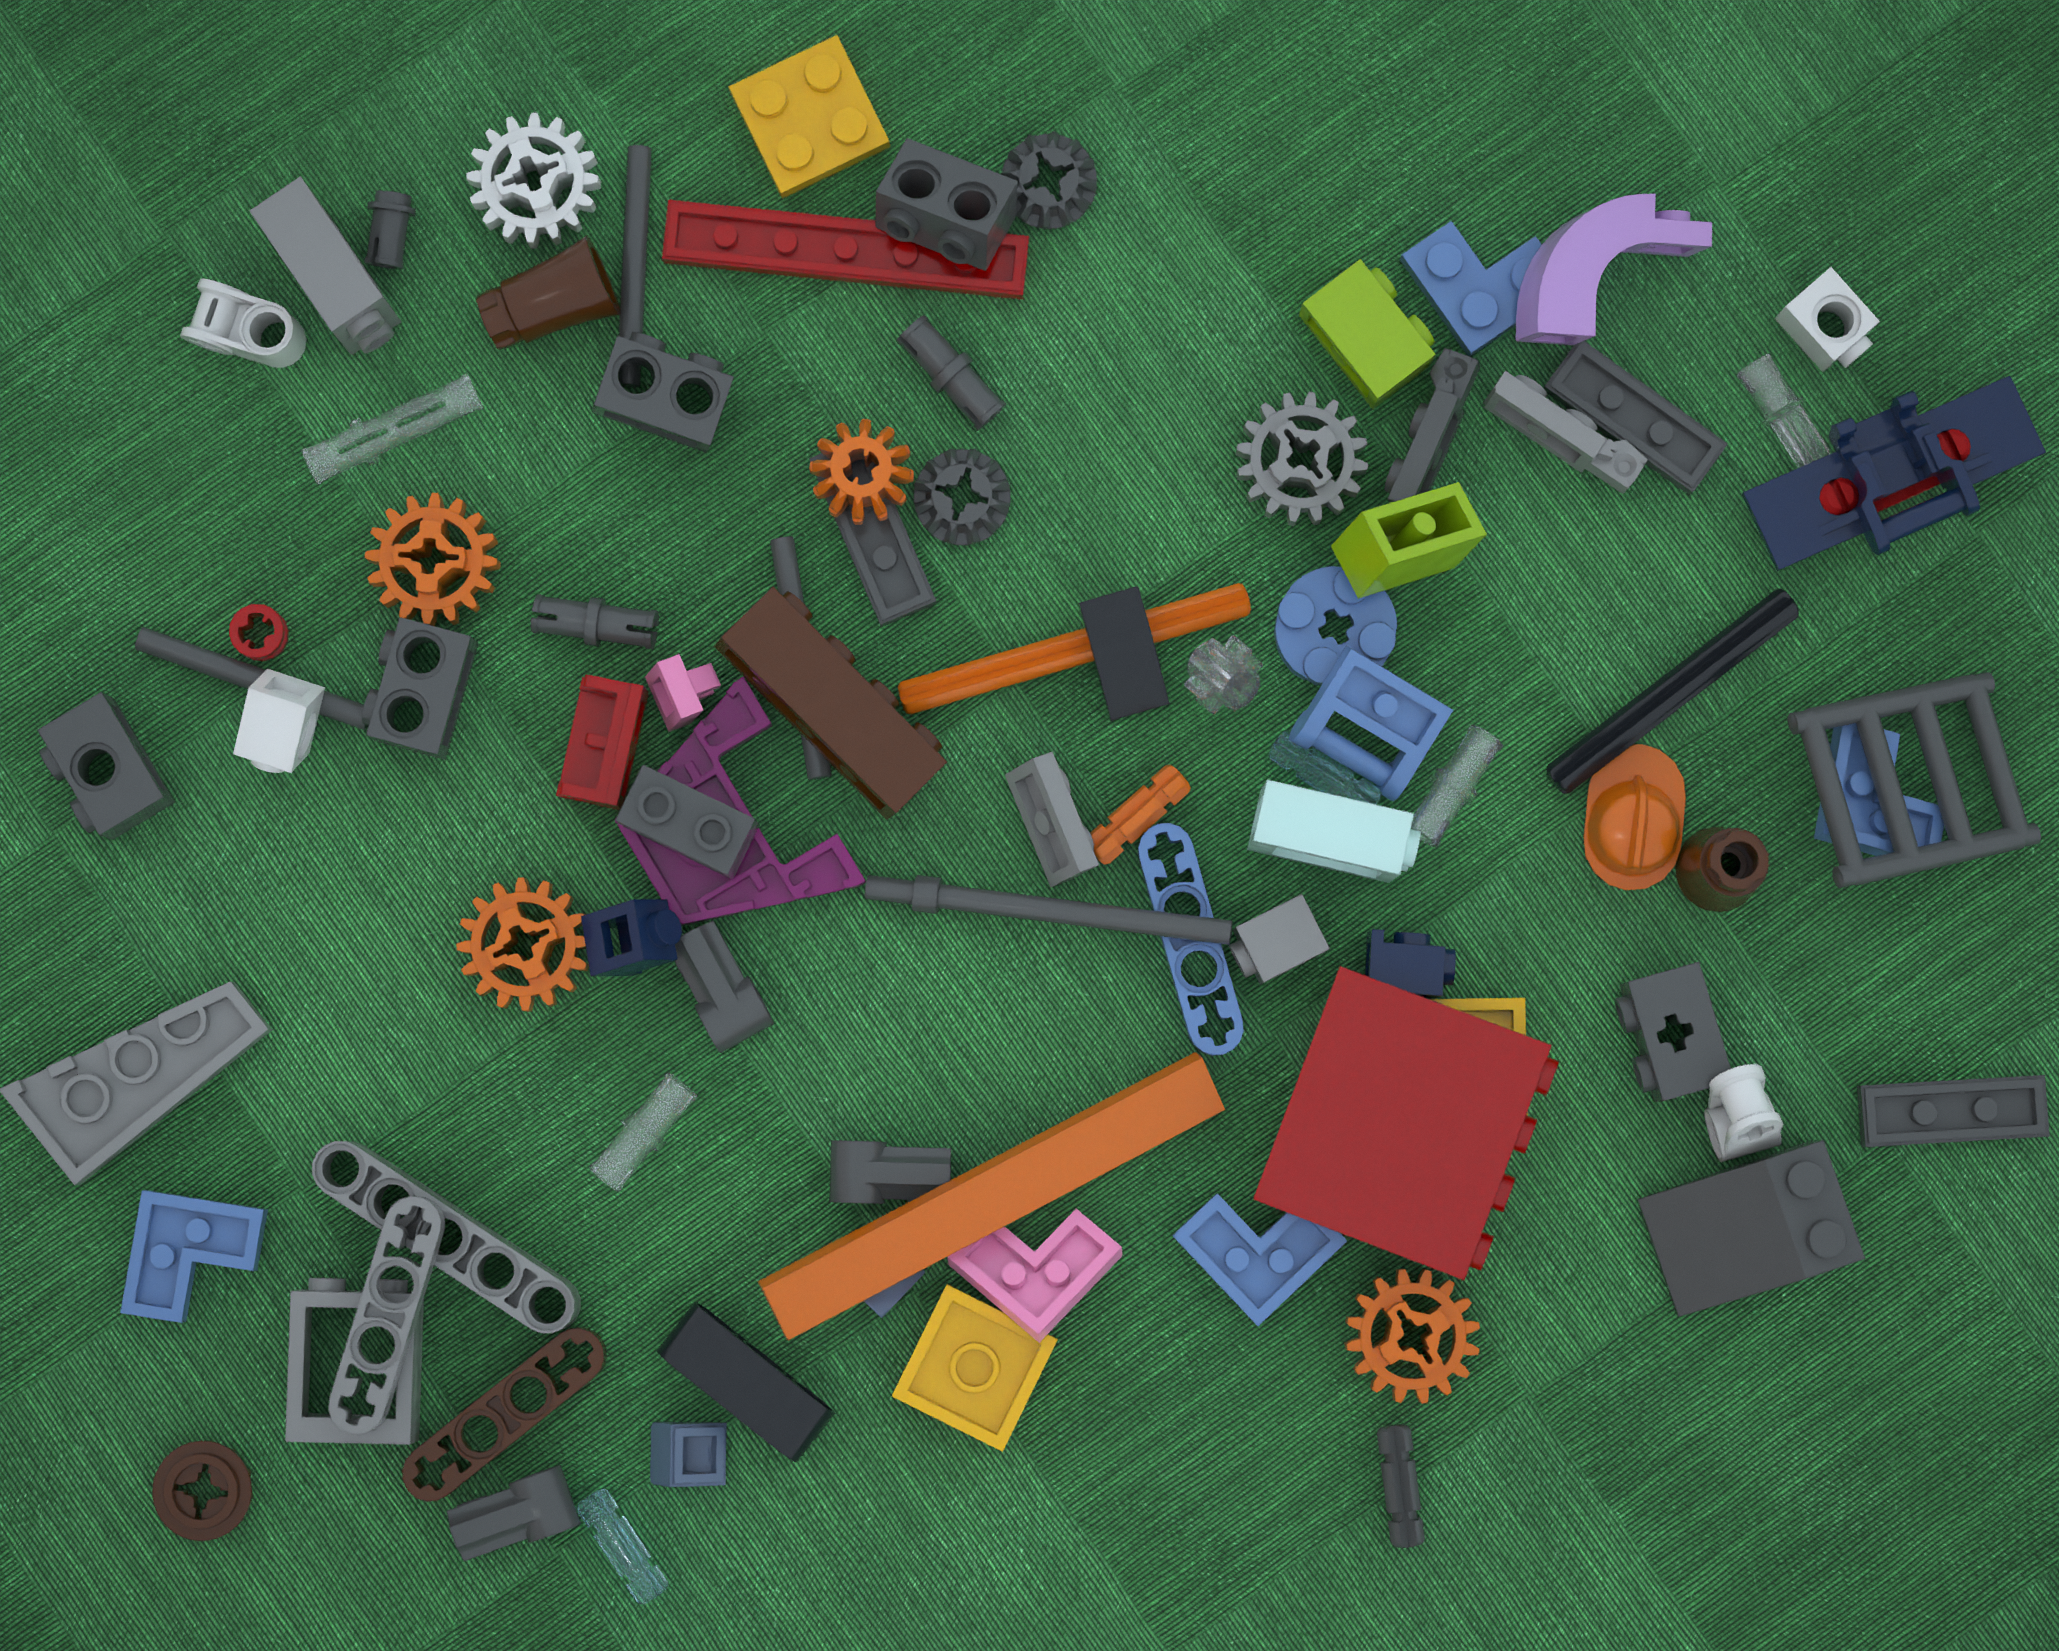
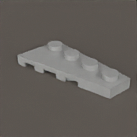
(121, 1088)

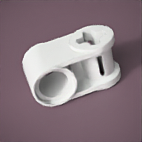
(233, 324)
(1741, 1114)

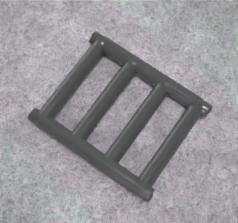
(1921, 703)

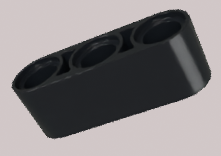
(745, 1382)

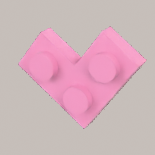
(1042, 1284)

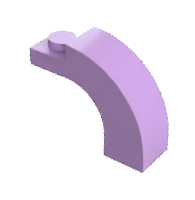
(1563, 276)

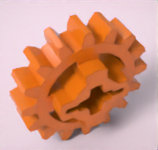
(432, 533)
(512, 920)
(1436, 1321)

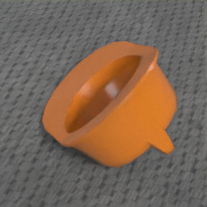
(1635, 818)

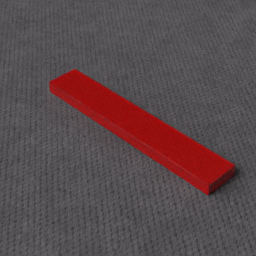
(829, 250)

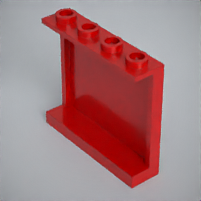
(1406, 1124)

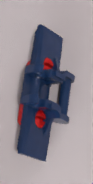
(1889, 462)

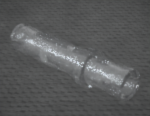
(325, 457)

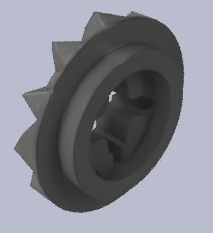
(1076, 189)
(977, 520)

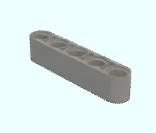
(477, 1243)

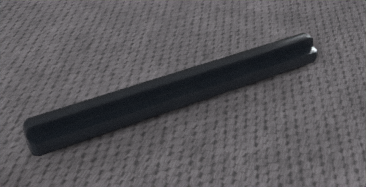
(1672, 691)

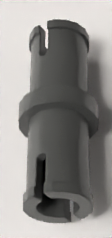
(951, 372)
(595, 621)

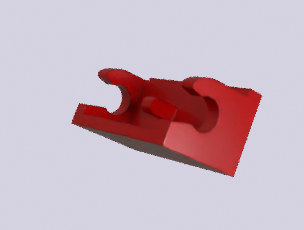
(603, 742)

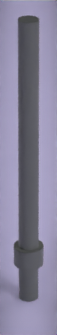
(930, 894)

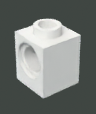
(1835, 296)
(278, 722)

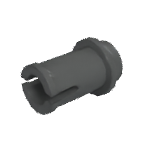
(388, 229)

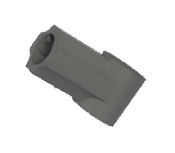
(725, 998)
(876, 1172)
(526, 1510)

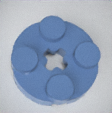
(1303, 613)

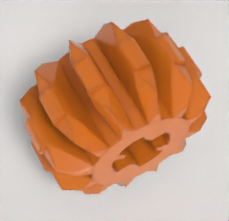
(883, 475)

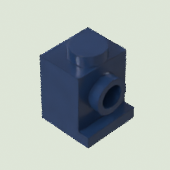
(645, 936)
(1410, 962)

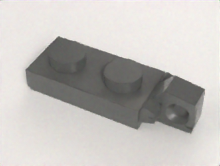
(1433, 426)

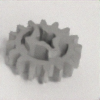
(1322, 443)

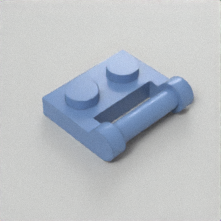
(1381, 706)

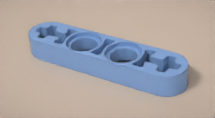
(1178, 949)

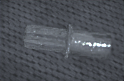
(1783, 411)

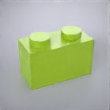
(1368, 332)
(1408, 540)

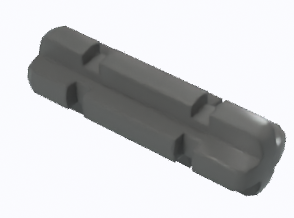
(1400, 1486)

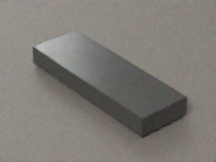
(1634, 412)
(883, 556)
(1953, 1111)

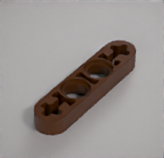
(501, 1409)

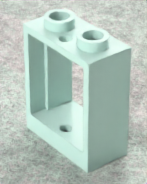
(1333, 832)

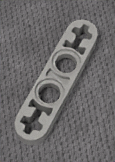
(377, 1311)

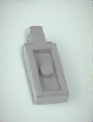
(1564, 433)

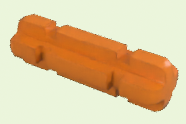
(1139, 813)

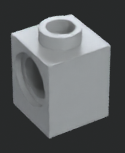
(1278, 940)

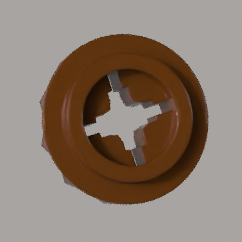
(181, 1510)

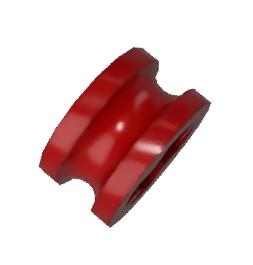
(244, 621)

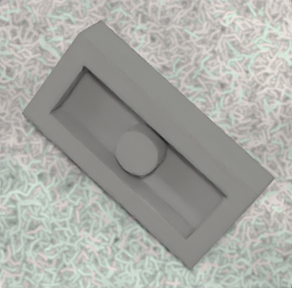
(1052, 819)

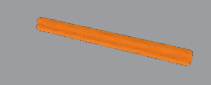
(1065, 651)

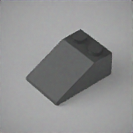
(1751, 1228)

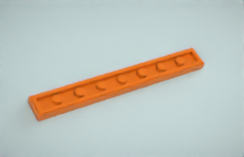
(991, 1195)

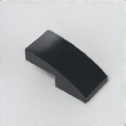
(1124, 653)

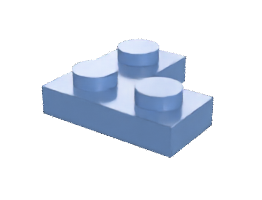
(1468, 298)
(1863, 800)
(174, 1236)
(1251, 1268)

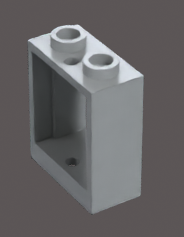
(326, 268)
(318, 1427)

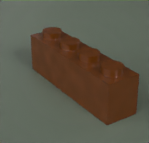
(832, 702)

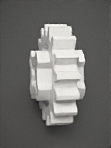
(511, 187)

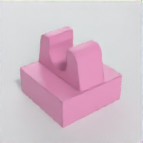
(679, 690)

